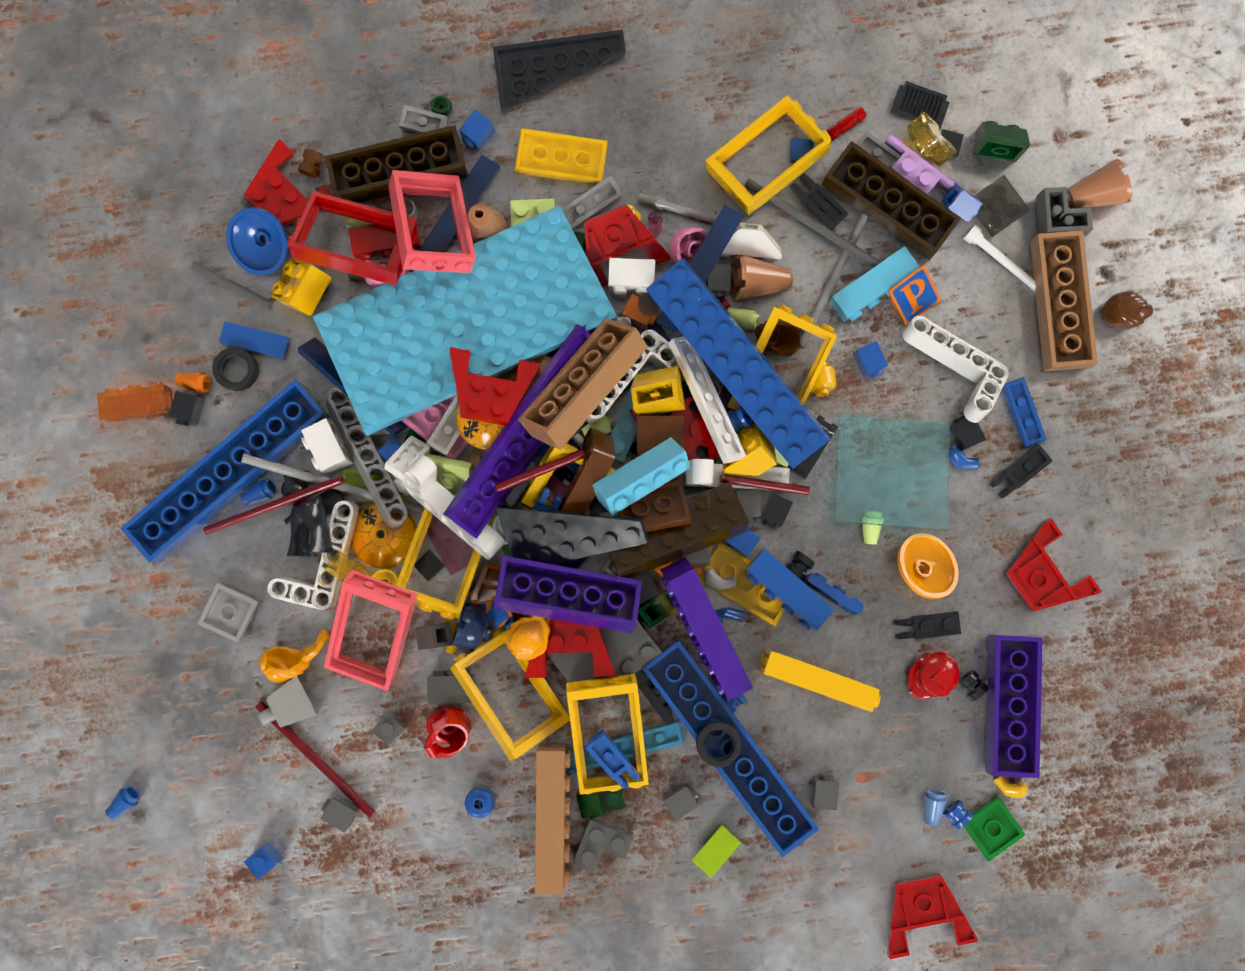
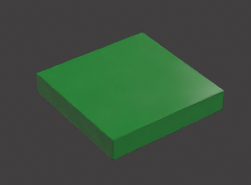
(993, 828)

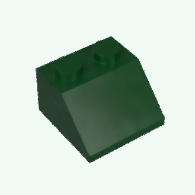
(1000, 141)

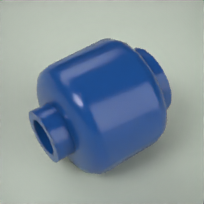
(485, 796)

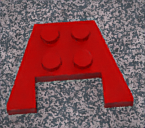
(274, 192)
(616, 234)
(488, 397)
(1038, 577)
(573, 638)
(923, 904)

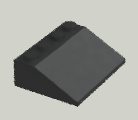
(627, 654)

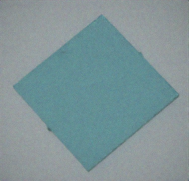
(892, 472)

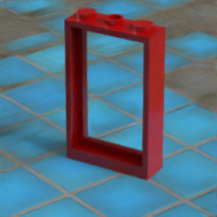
(319, 201)

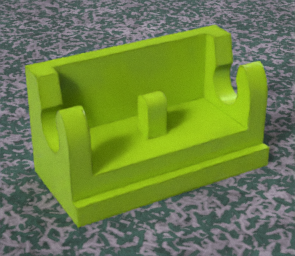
(717, 851)

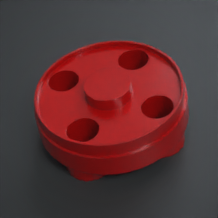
(695, 433)

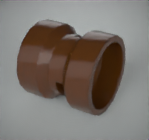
(311, 163)

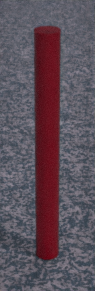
(540, 470)
(765, 484)

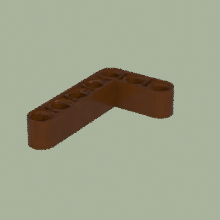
(599, 458)

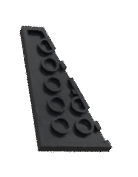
(542, 65)
(565, 535)

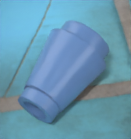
(934, 806)

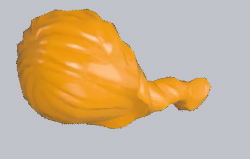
(528, 637)
(285, 663)

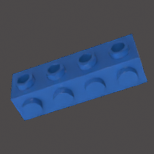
(788, 590)

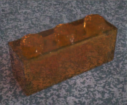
(134, 402)

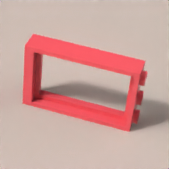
(431, 185)
(384, 594)

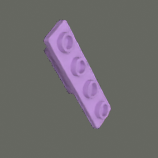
(916, 169)

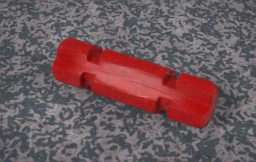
(846, 123)

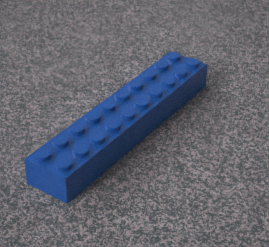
(738, 363)
(221, 474)
(751, 773)

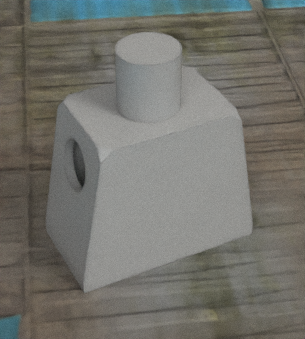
(287, 705)

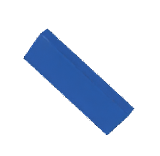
(254, 340)
(1024, 412)

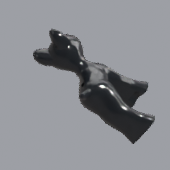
(306, 518)

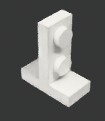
(402, 459)

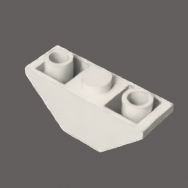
(753, 242)

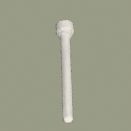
(976, 237)

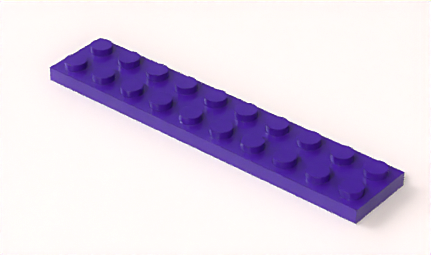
(508, 454)

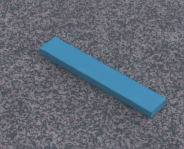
(654, 738)

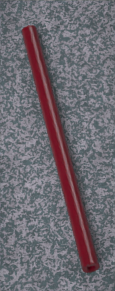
(273, 505)
(321, 765)

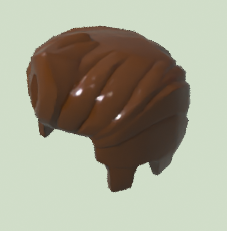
(1126, 310)
(784, 339)

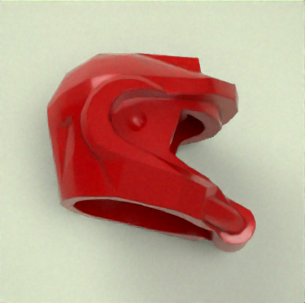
(937, 674)
(449, 727)

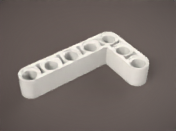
(651, 354)
(962, 358)
(707, 474)
(422, 486)
(321, 584)

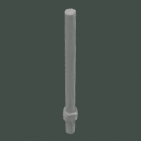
(660, 203)

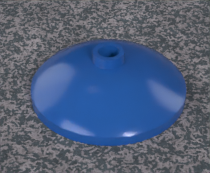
(247, 243)

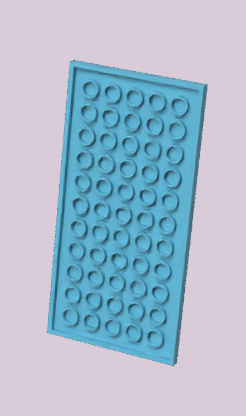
(511, 307)

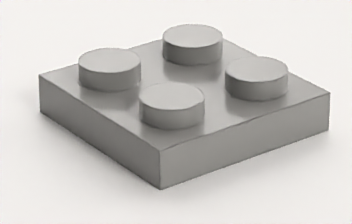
(228, 612)

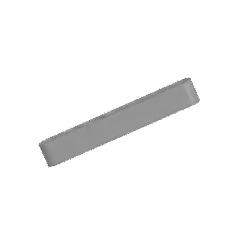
(366, 468)

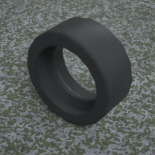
(223, 357)
(722, 761)

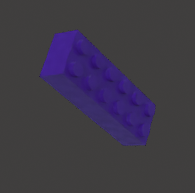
(567, 594)
(705, 629)
(1014, 706)

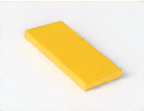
(561, 156)
(747, 595)

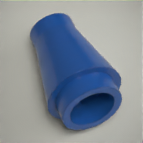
(259, 492)
(123, 801)

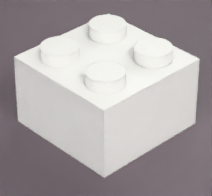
(630, 276)
(327, 447)

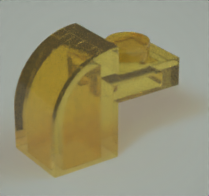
(928, 140)
(341, 565)

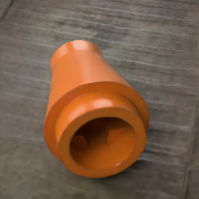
(194, 381)

